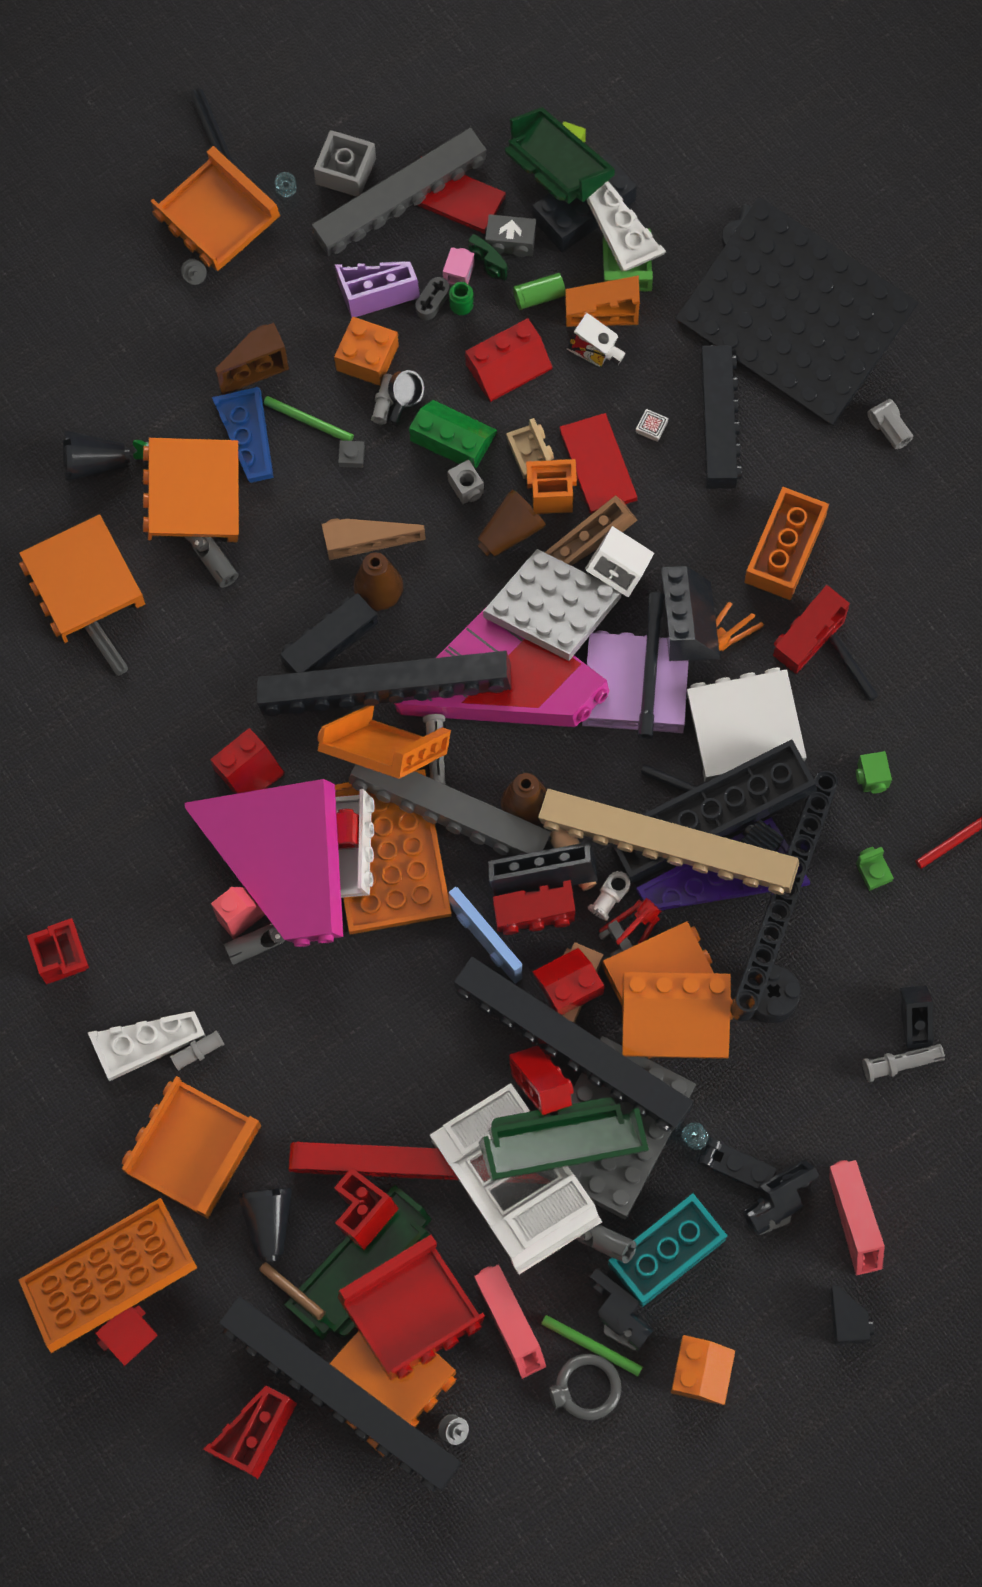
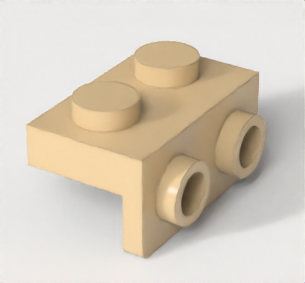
(529, 445)

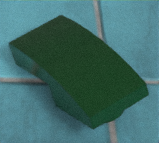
(493, 262)

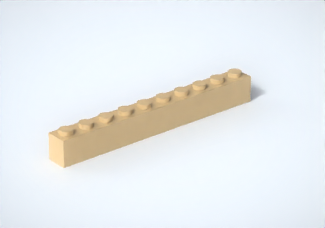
(669, 841)

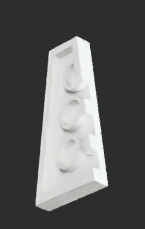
(622, 230)

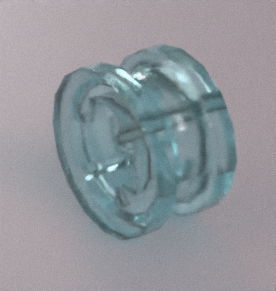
(285, 191)
(694, 1129)

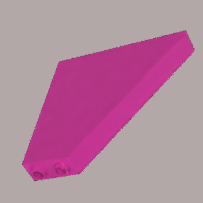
(283, 854)

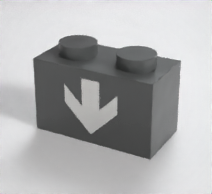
(511, 235)

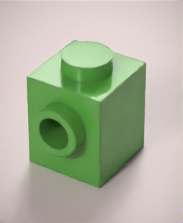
(873, 772)

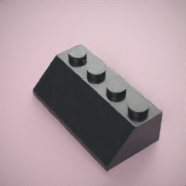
(688, 615)

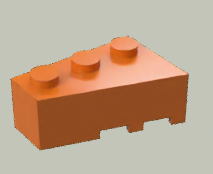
(608, 302)

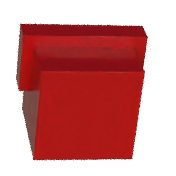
(58, 951)
(126, 1334)

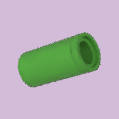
(539, 291)

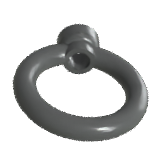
(561, 1396)

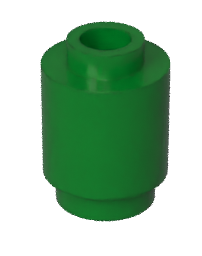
(461, 298)

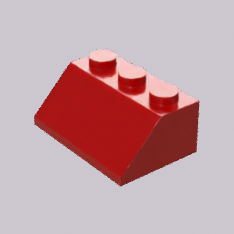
(508, 360)

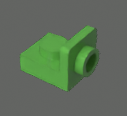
(874, 868)

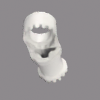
(609, 896)

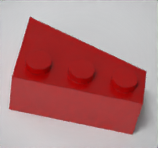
(811, 629)

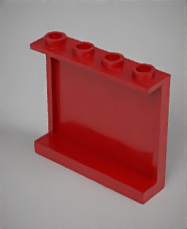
(410, 1309)

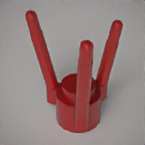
(646, 912)

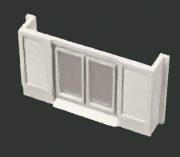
(526, 1212)

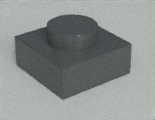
(351, 454)

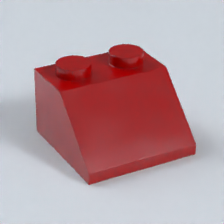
(247, 764)
(569, 981)

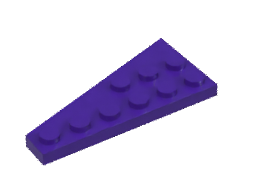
(688, 887)

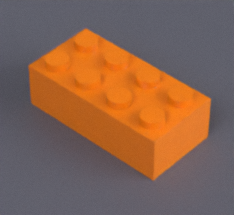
(786, 543)

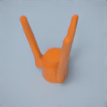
(724, 637)

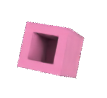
(458, 266)

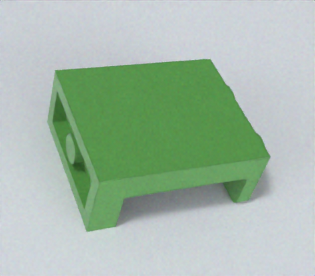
(613, 272)

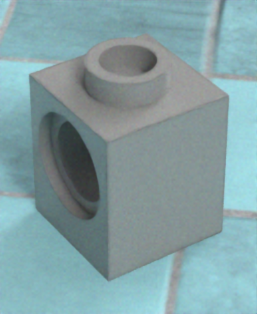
(466, 473)

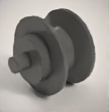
(193, 271)
(453, 1429)

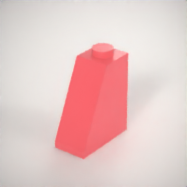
(236, 910)

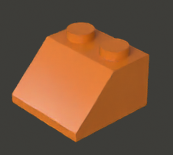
(703, 1370)

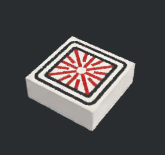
(652, 425)

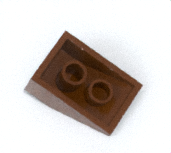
(254, 359)

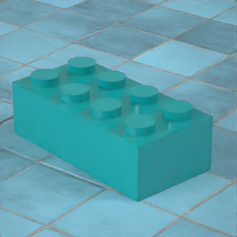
(669, 1250)

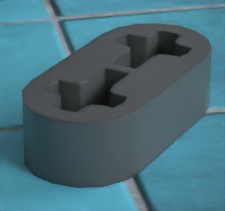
(429, 295)

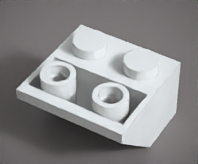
(619, 561)

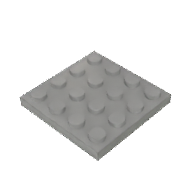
(552, 604)

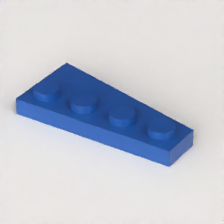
(245, 421)

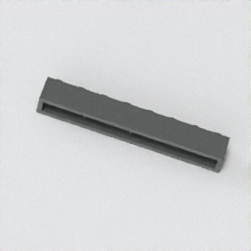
(399, 192)
(454, 810)

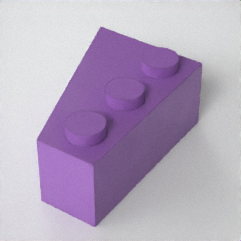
(376, 287)

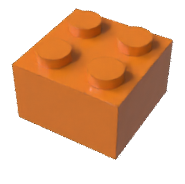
(366, 350)

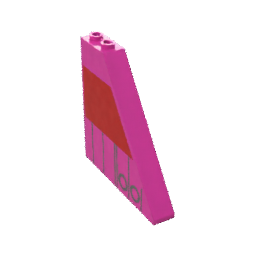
(542, 683)

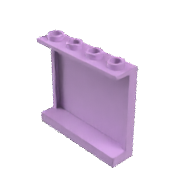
(622, 664)

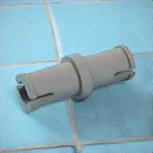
(383, 401)
(197, 1050)

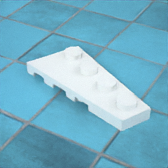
(138, 1044)

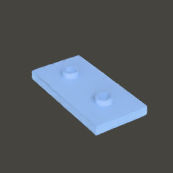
(498, 950)

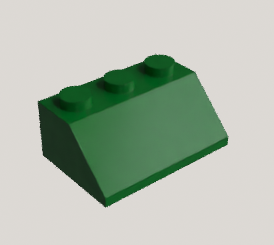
(451, 433)

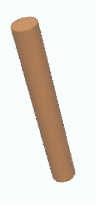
(292, 1291)

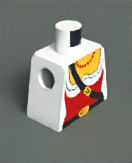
(595, 342)

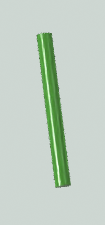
(308, 419)
(592, 1345)

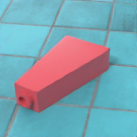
(857, 1217)
(510, 1321)

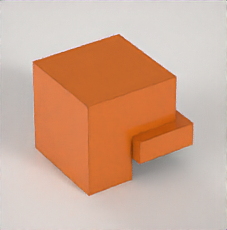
(552, 485)

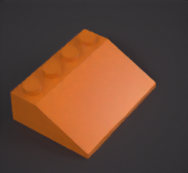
(676, 1015)

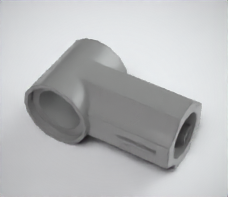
(887, 418)

